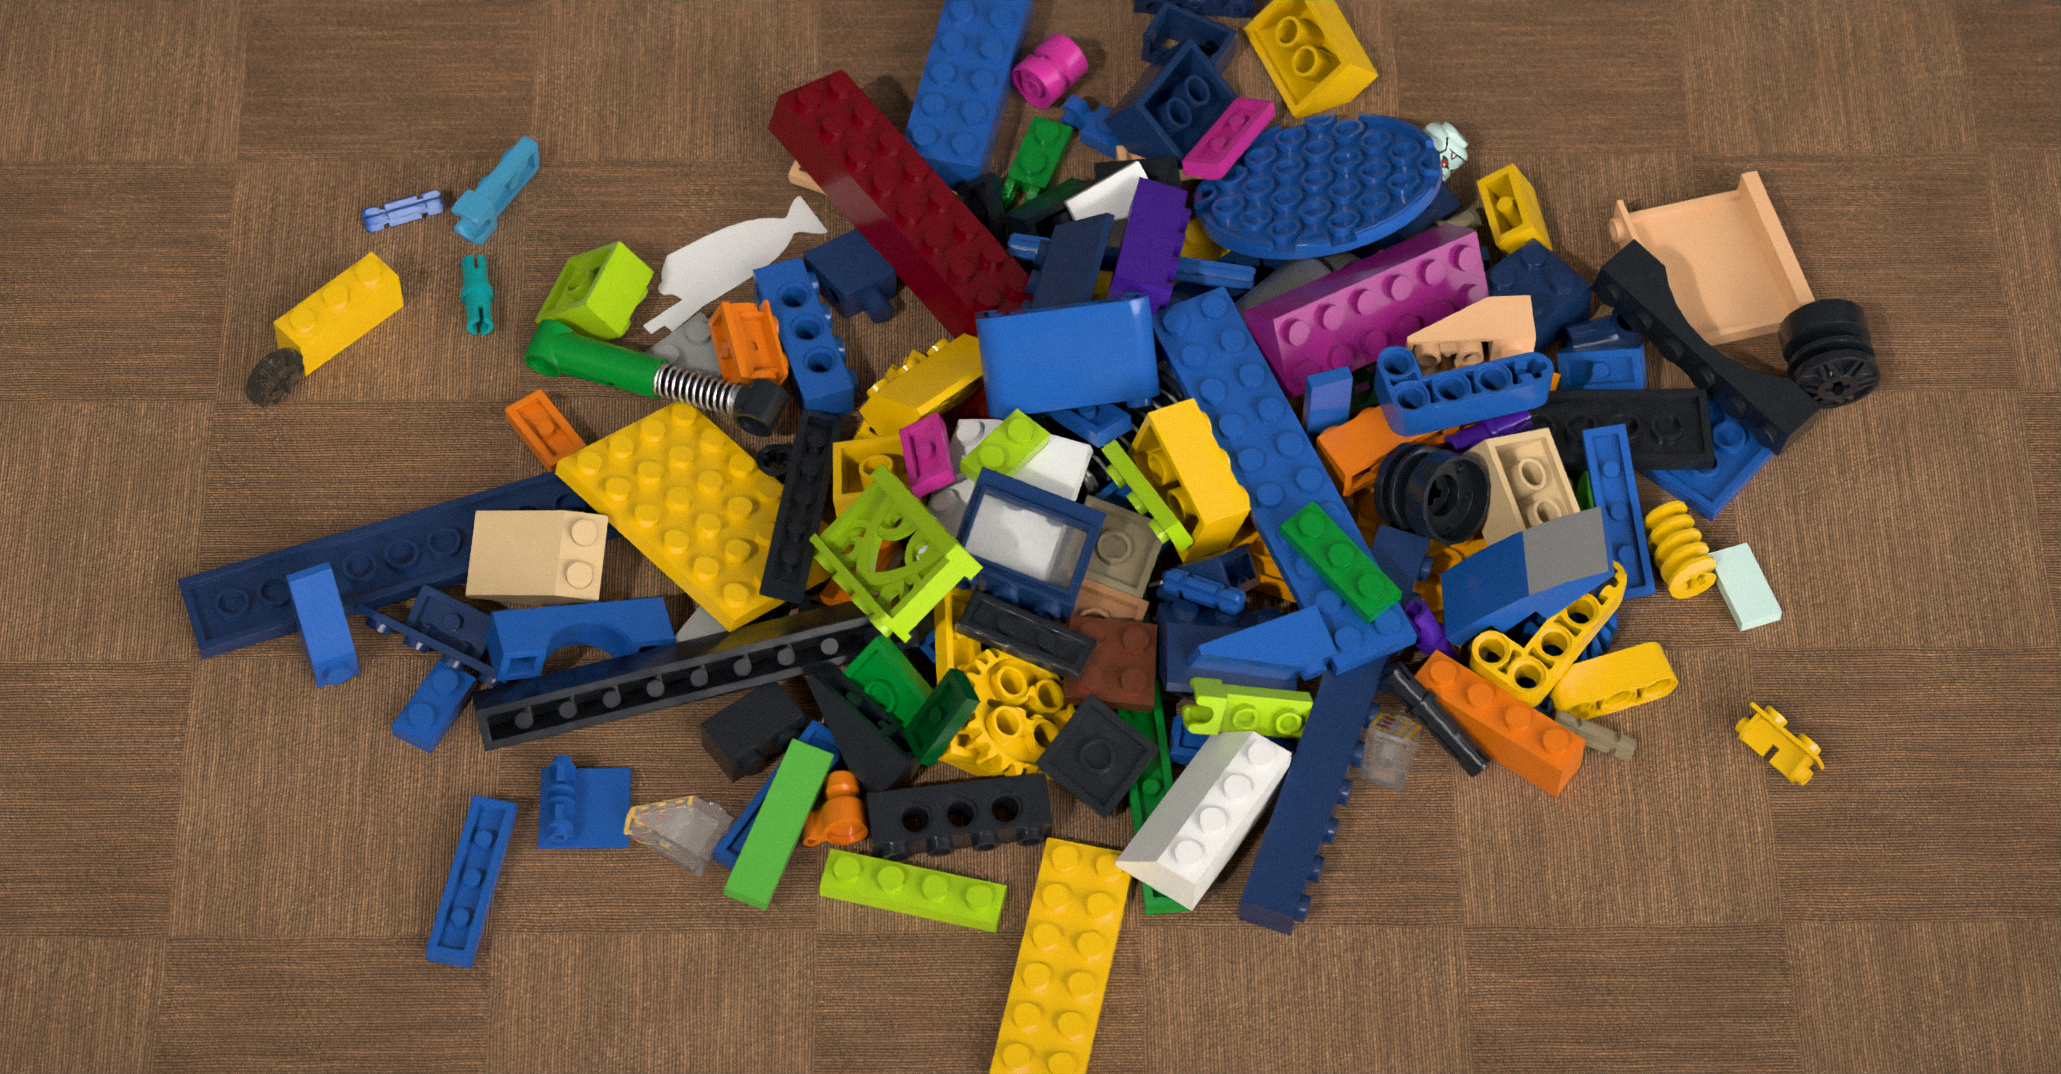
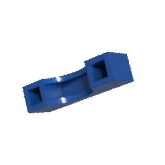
(525, 638)

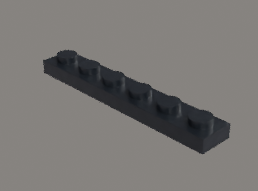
(801, 507)

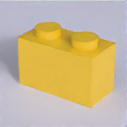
(1512, 210)

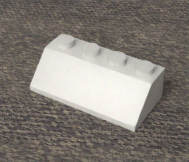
(1206, 815)

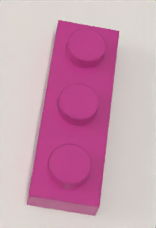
(1228, 138)

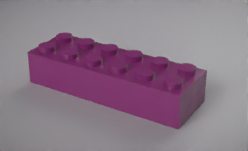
(1368, 306)

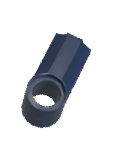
(1600, 332)

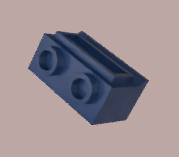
(1181, 23)

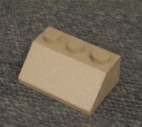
(1525, 483)

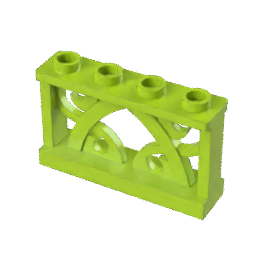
(932, 575)

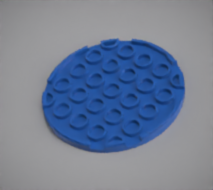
(1321, 187)

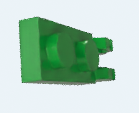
(1037, 159)

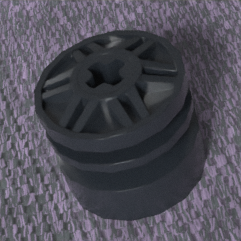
(1830, 352)
(1432, 492)

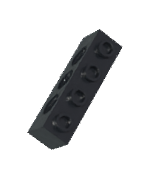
(977, 799)

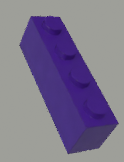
(1151, 243)

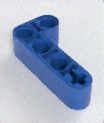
(1516, 385)

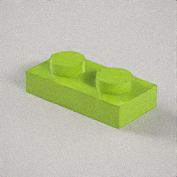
(1006, 447)

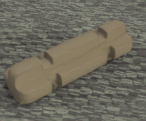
(1598, 736)

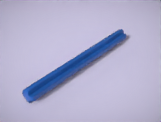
(1189, 269)

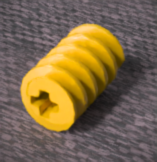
(1678, 550)

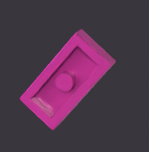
(927, 455)

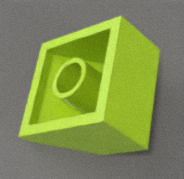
(598, 292)

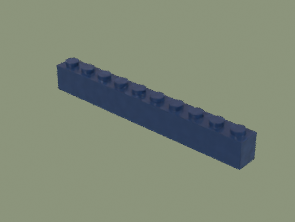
(1324, 759)

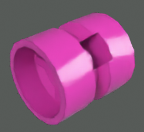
(1052, 69)

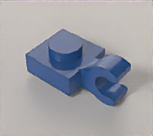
(1093, 129)

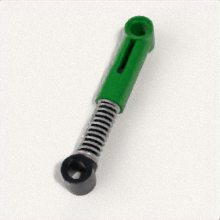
(559, 350)

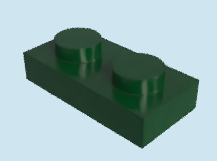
(941, 717)

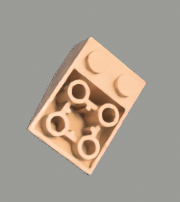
(1476, 334)

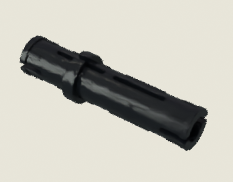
(1423, 706)

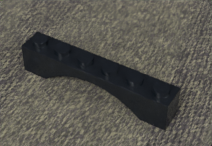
(1764, 404)

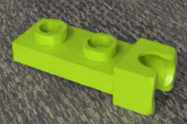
(1245, 709)

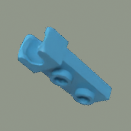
(495, 192)

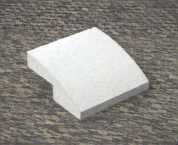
(1109, 196)

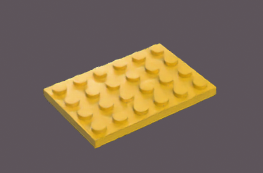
(689, 507)

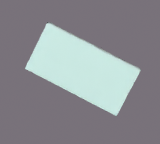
(1744, 587)

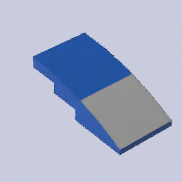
(1527, 574)

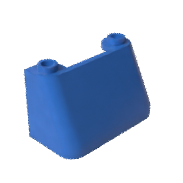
(1069, 355)

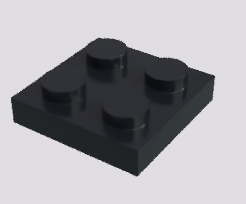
(1097, 756)

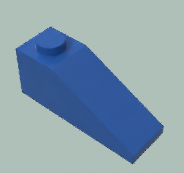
(322, 625)
(1272, 649)

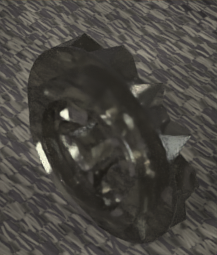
(274, 376)

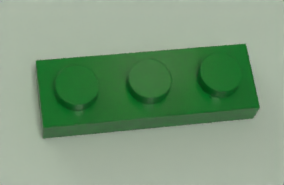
(1340, 562)

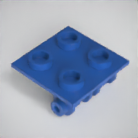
(583, 806)

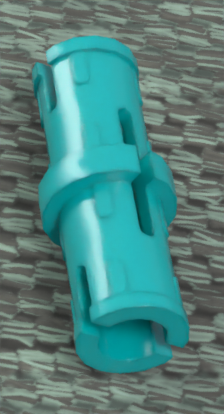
(477, 294)

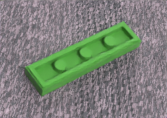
(778, 824)

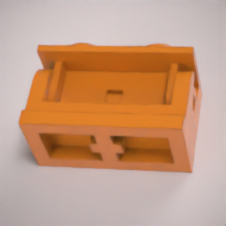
(747, 343)

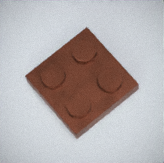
(1120, 667)

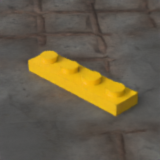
(954, 652)

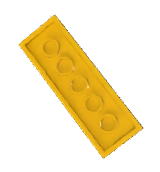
(1063, 962)

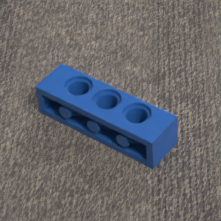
(791, 285)

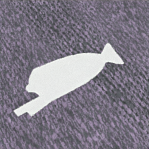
(726, 260)

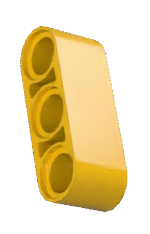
(1614, 682)

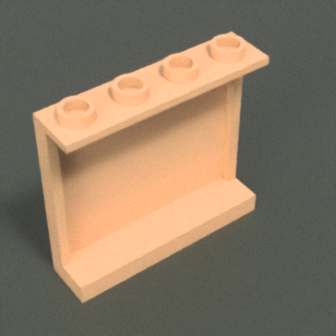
(1722, 260)

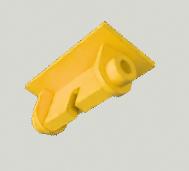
(1794, 753)

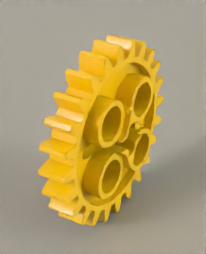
(1016, 714)

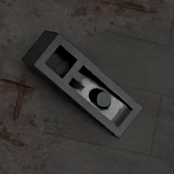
(863, 732)

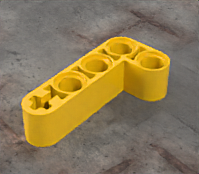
(1557, 631)

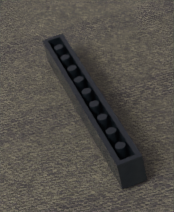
(676, 674)

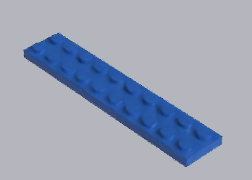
(1271, 459)

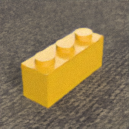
(340, 312)

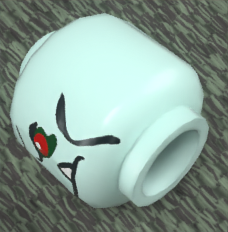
(1450, 146)

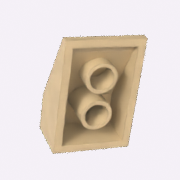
(537, 557)

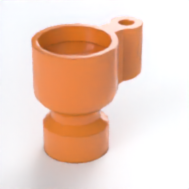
(842, 817)

